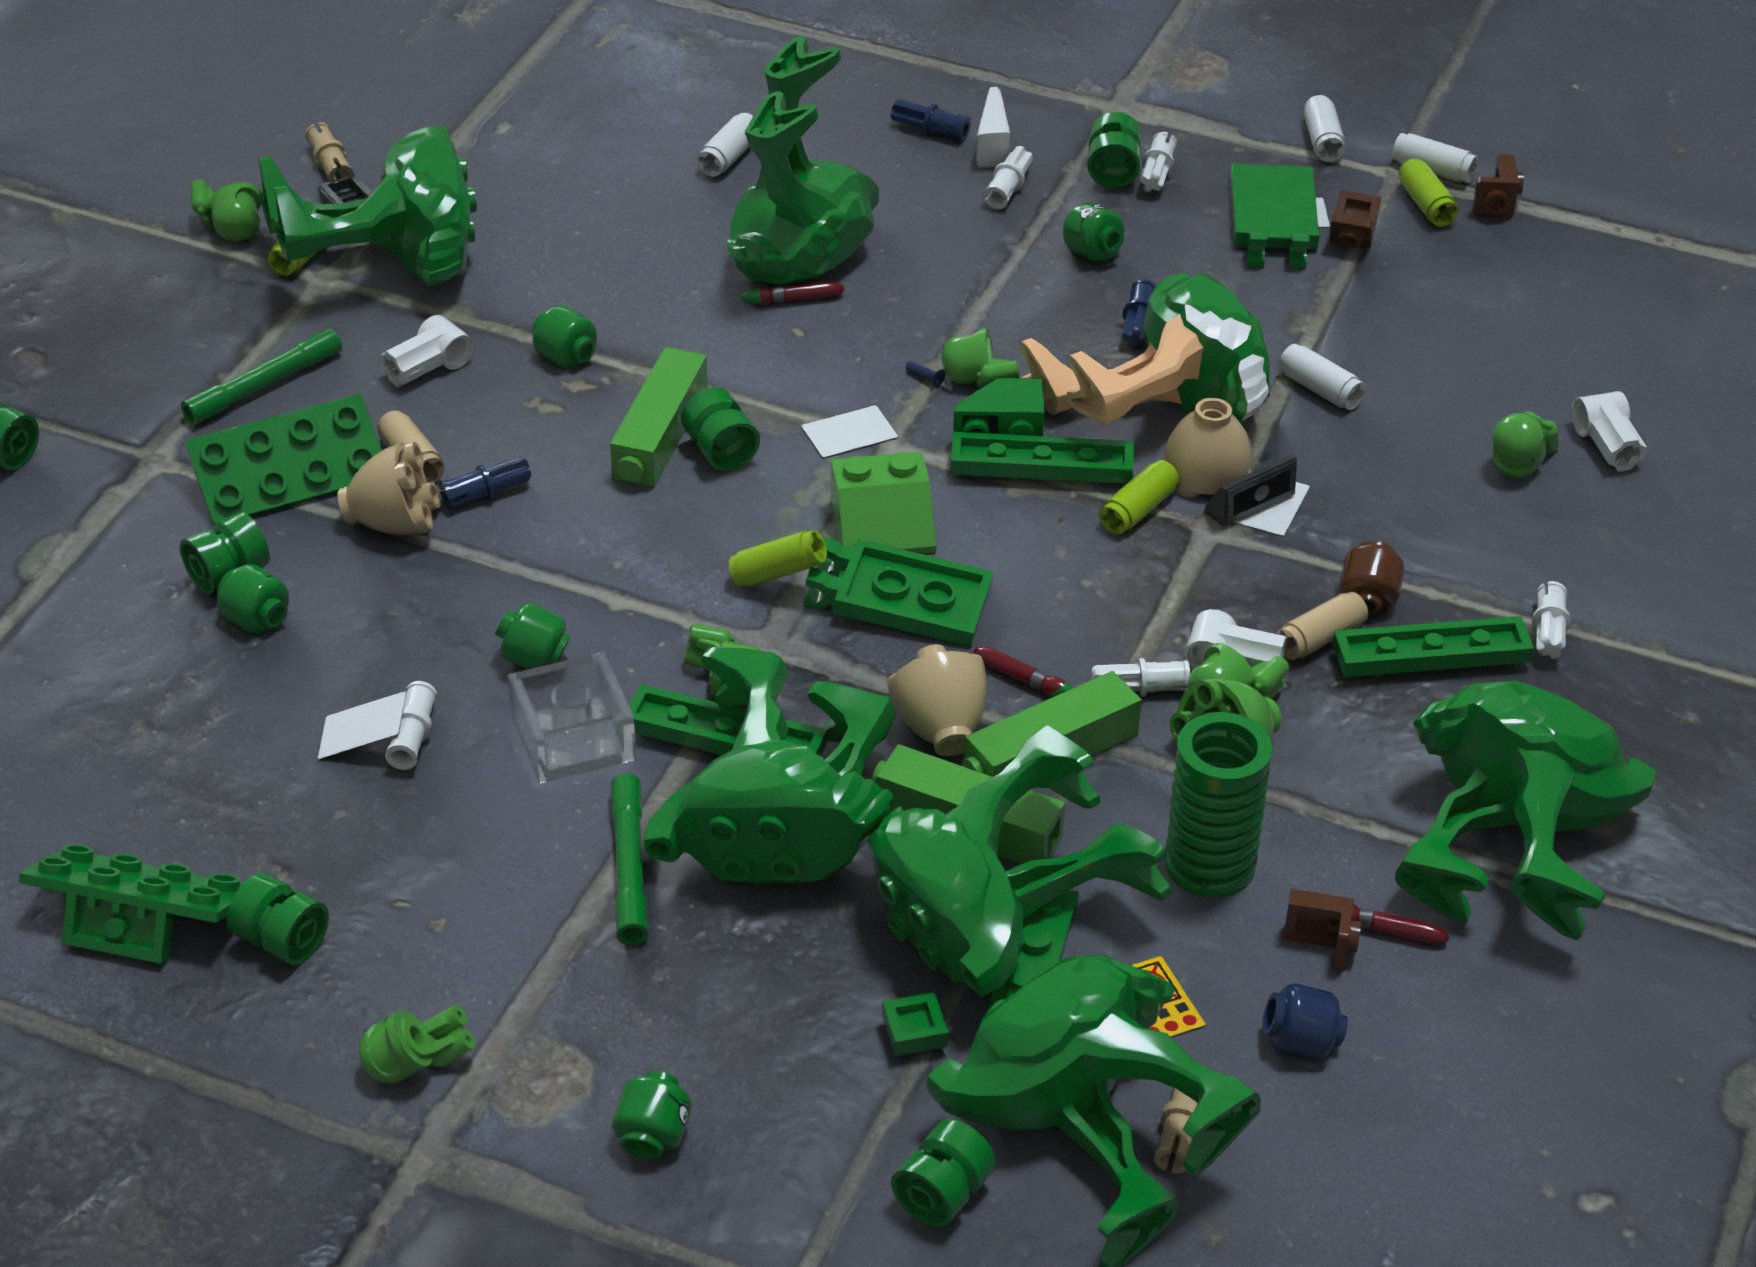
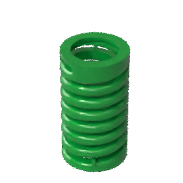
(1217, 803)

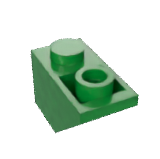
(1003, 407)

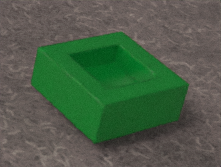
(914, 1024)

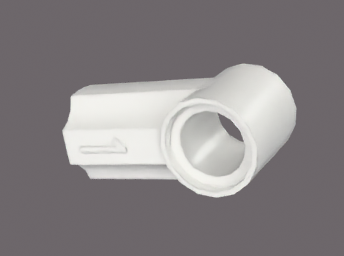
(435, 345)
(1608, 423)
(1219, 627)

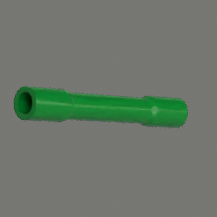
(223, 396)
(630, 901)

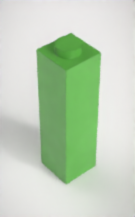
(654, 420)
(1090, 715)
(926, 782)

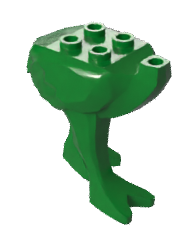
(414, 211)
(801, 211)
(1525, 764)
(772, 805)
(953, 892)
(1056, 1057)

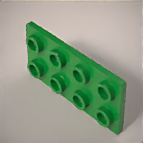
(283, 458)
(125, 904)

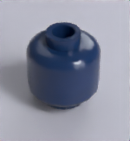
(1304, 1021)

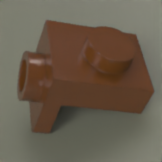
(1498, 194)
(1354, 219)
(1323, 922)

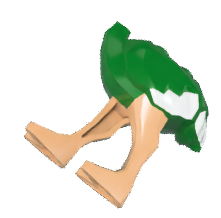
(1196, 349)

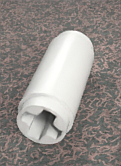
(1324, 128)
(725, 146)
(1443, 159)
(1322, 376)

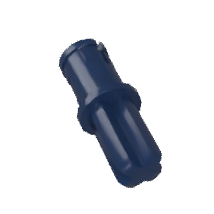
(931, 119)
(1135, 312)
(484, 482)

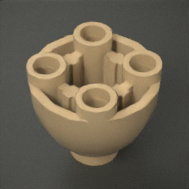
(1208, 449)
(391, 493)
(941, 696)

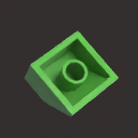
(884, 501)

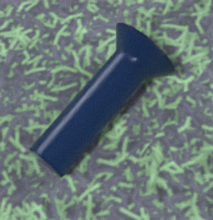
(936, 377)

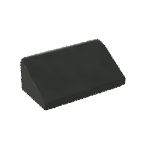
(1253, 491)

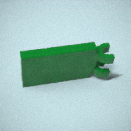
(1274, 210)
(900, 590)

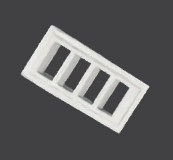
(993, 132)

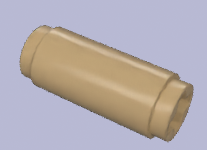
(399, 428)
(1318, 625)

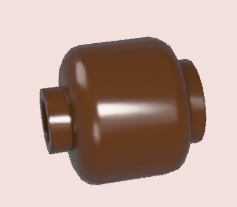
(1374, 574)

